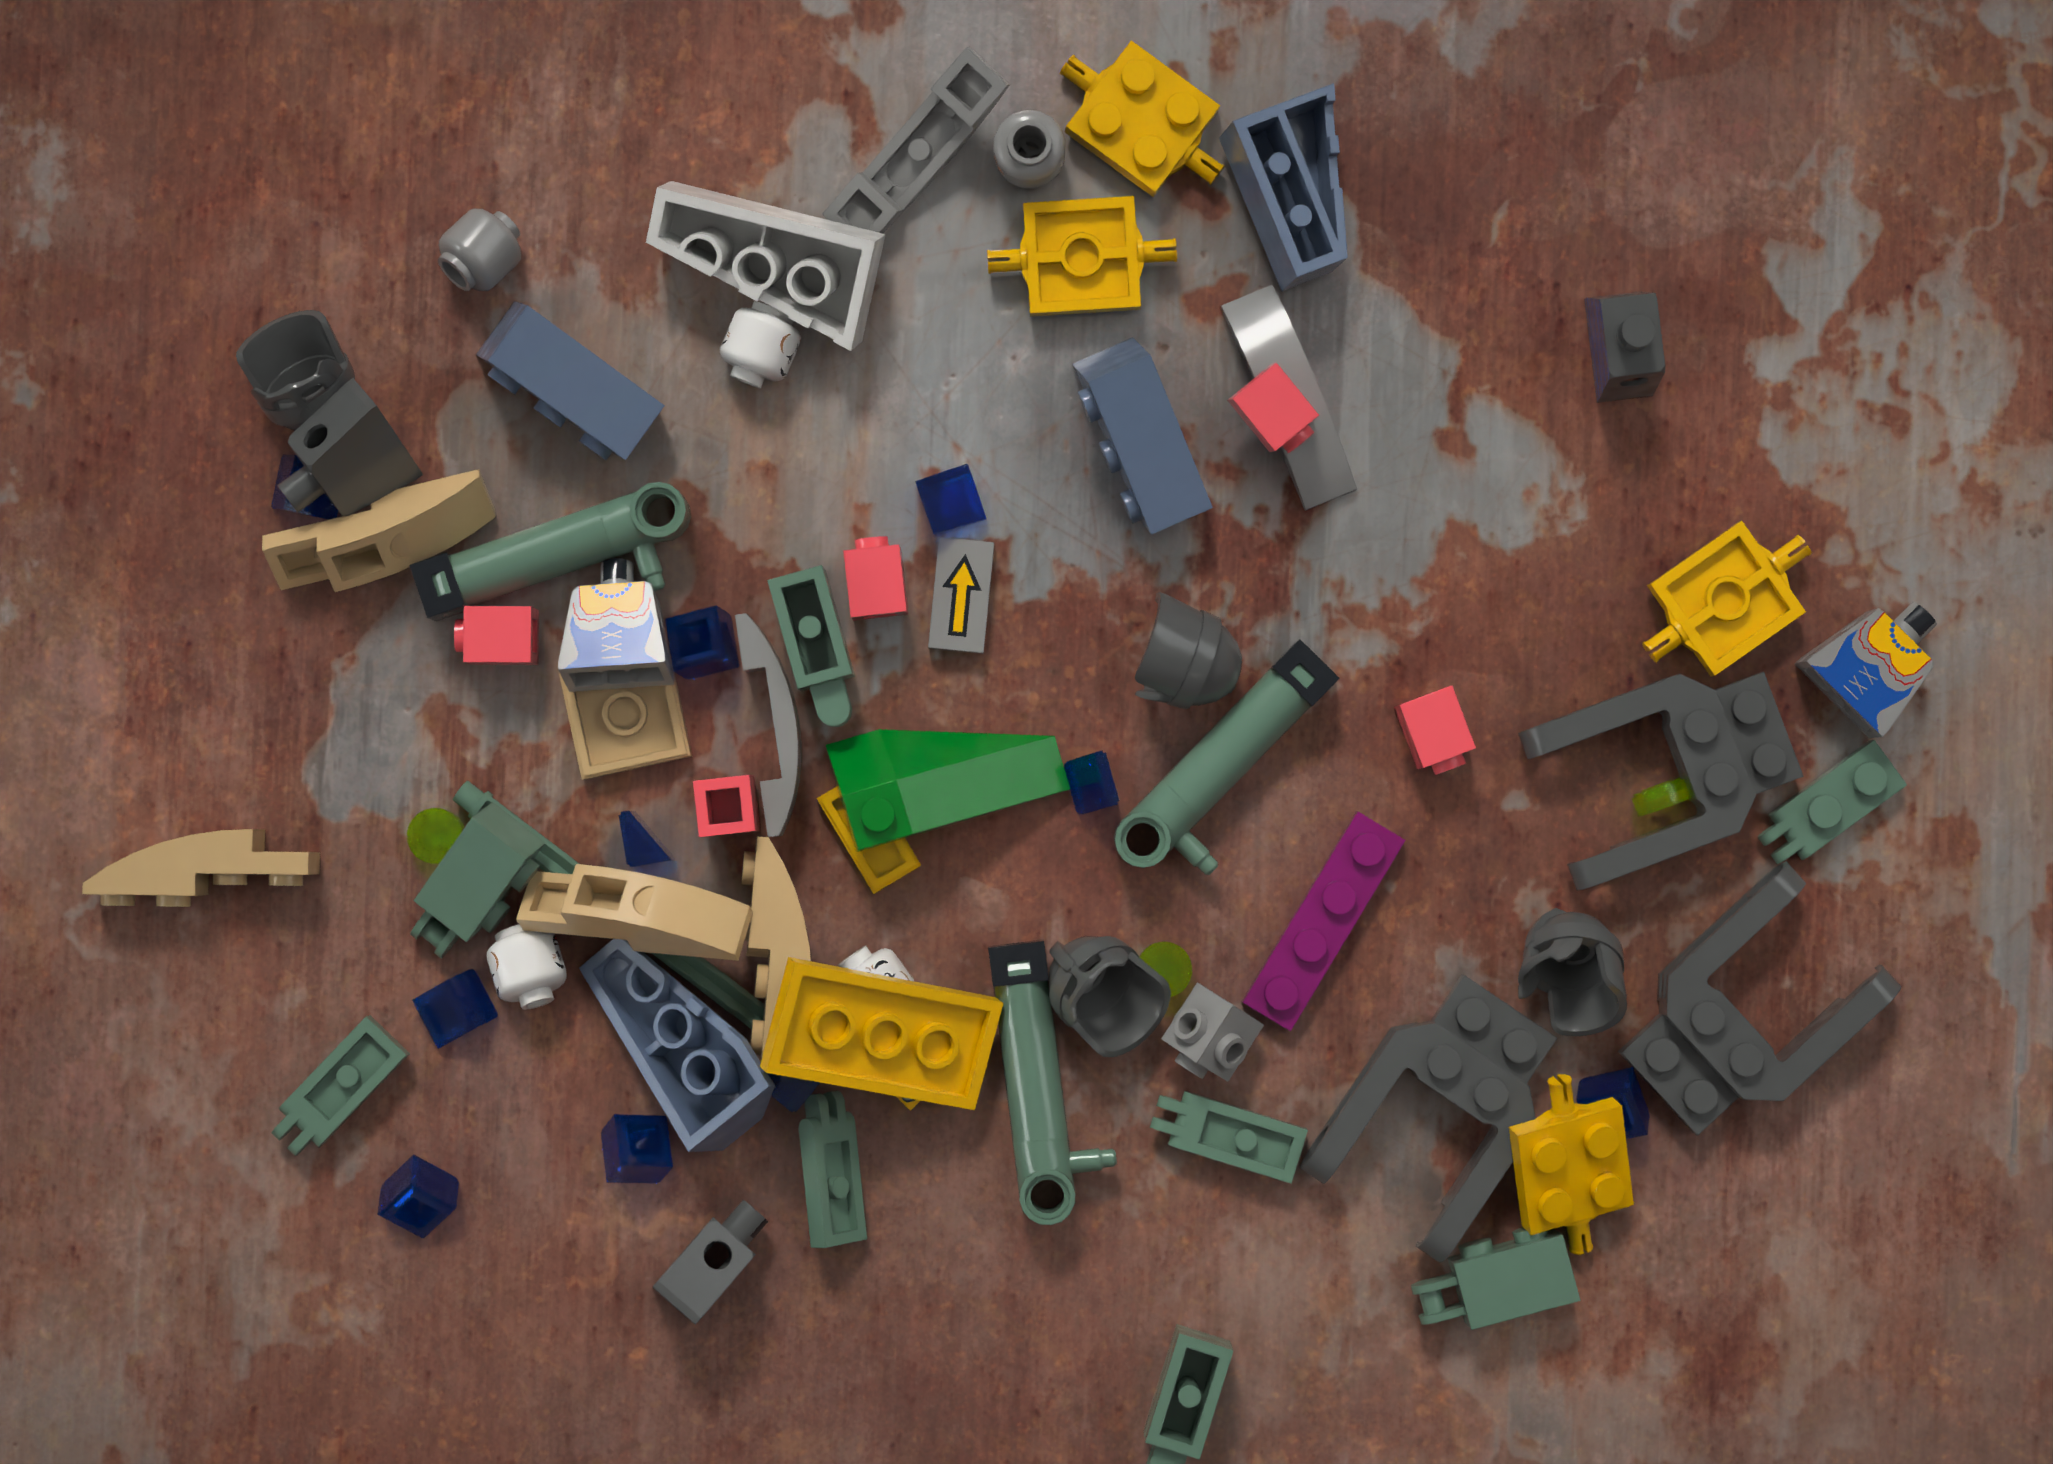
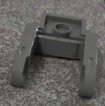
(1723, 745)
(1706, 1052)
(1473, 1055)

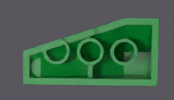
(926, 780)

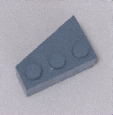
(1291, 184)
(568, 382)
(1141, 436)

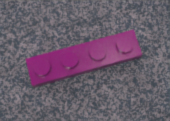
(1323, 920)

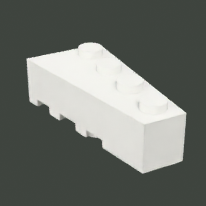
(790, 260)

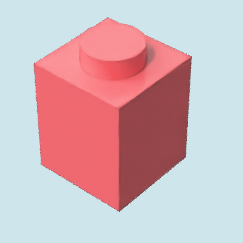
(1275, 410)
(875, 579)
(498, 635)
(1436, 730)
(726, 805)

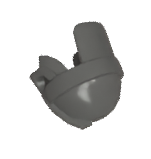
(294, 366)
(1188, 657)
(1578, 968)
(1106, 993)

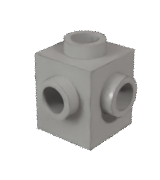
(1211, 1034)

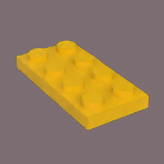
(881, 1034)

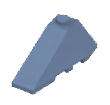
(684, 1050)

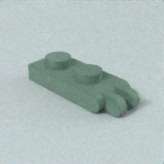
(1833, 802)
(340, 1084)
(1232, 1135)
(831, 1172)

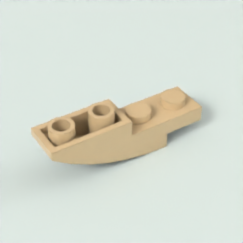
(384, 540)
(183, 865)
(638, 908)
(774, 931)

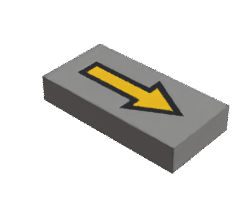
(961, 595)

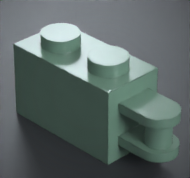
(814, 641)
(476, 878)
(1501, 1280)
(1186, 1396)

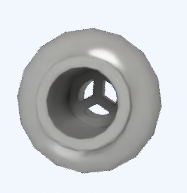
(1025, 130)
(479, 250)

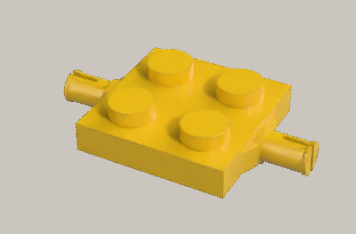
(1142, 119)
(1082, 256)
(1726, 598)
(1571, 1165)

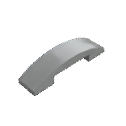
(921, 146)
(1267, 337)
(777, 794)

